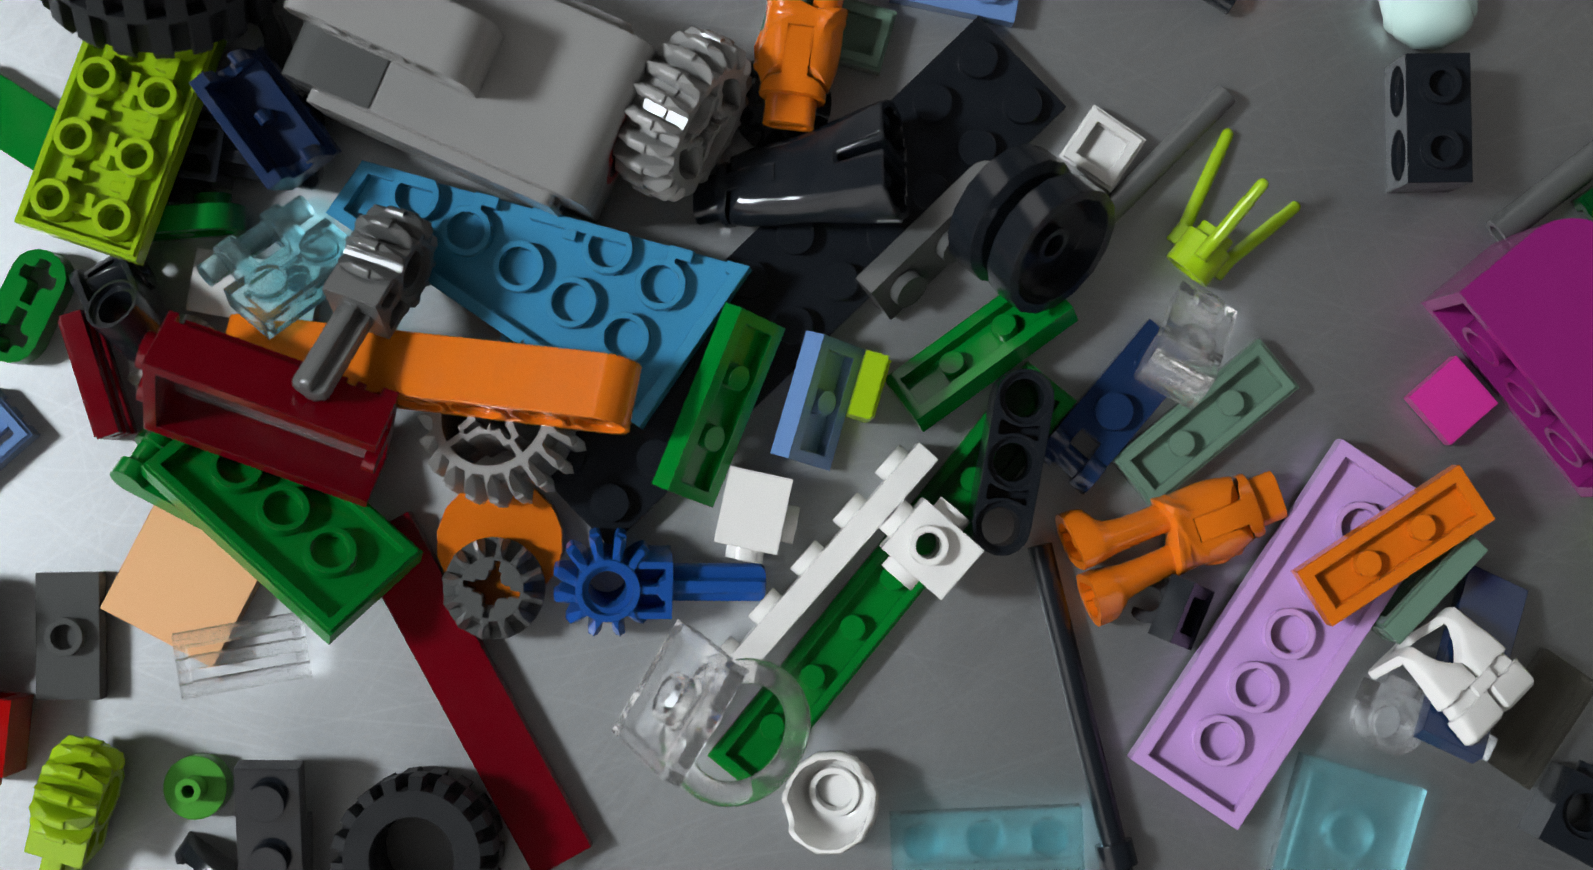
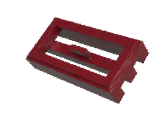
(97, 378)

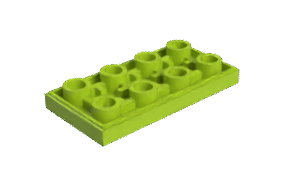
(115, 149)

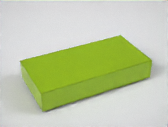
(868, 386)

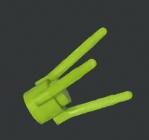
(1203, 250)

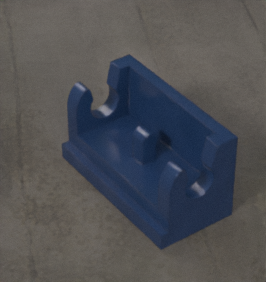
(266, 119)

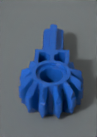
(648, 583)

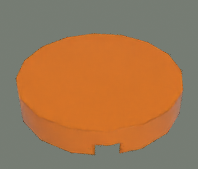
(531, 525)

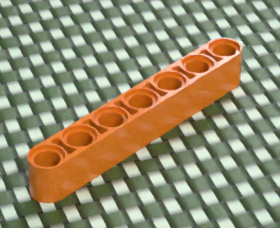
(480, 376)

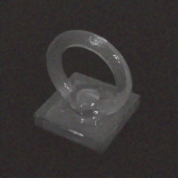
(683, 705)

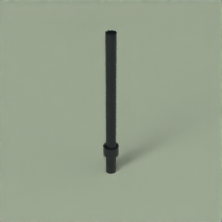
(1114, 849)

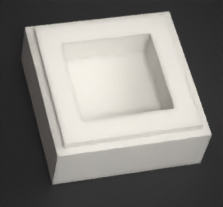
(1101, 149)

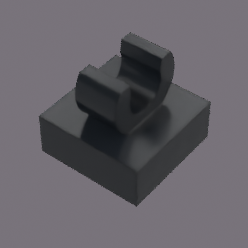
(1179, 612)

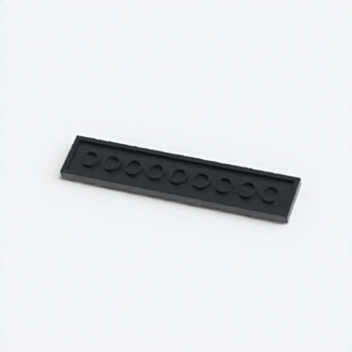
(803, 275)

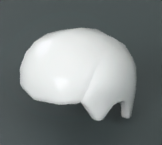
(831, 802)

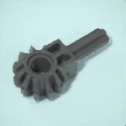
(369, 291)

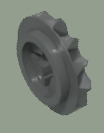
(518, 571)

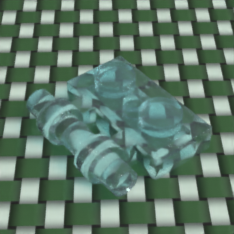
(287, 282)

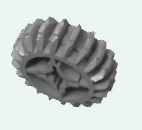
(683, 114)
(462, 441)

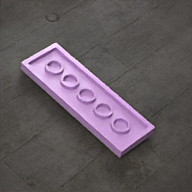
(1268, 651)

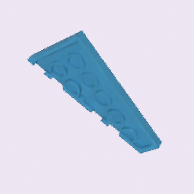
(560, 276)

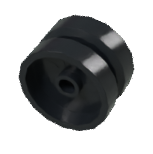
(1031, 228)

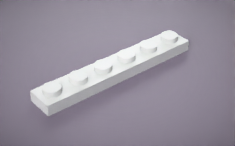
(821, 564)

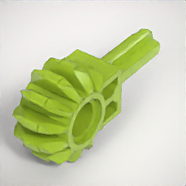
(74, 802)

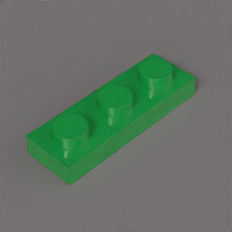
(973, 357)
(718, 405)

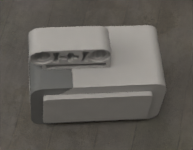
(480, 87)

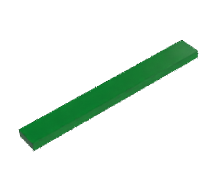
(867, 603)

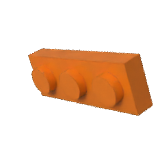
(1393, 545)

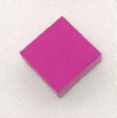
(1450, 400)

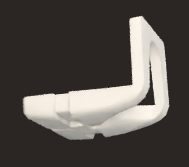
(1470, 689)

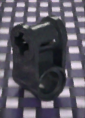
(120, 302)

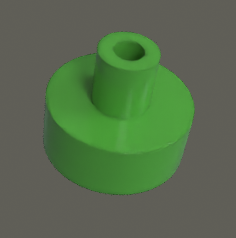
(209, 779)

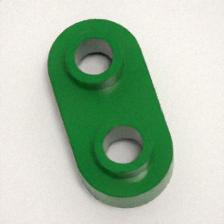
(208, 217)

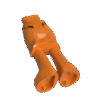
(798, 59)
(1201, 526)

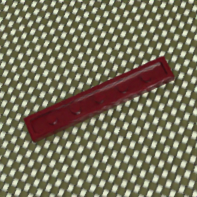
(484, 714)

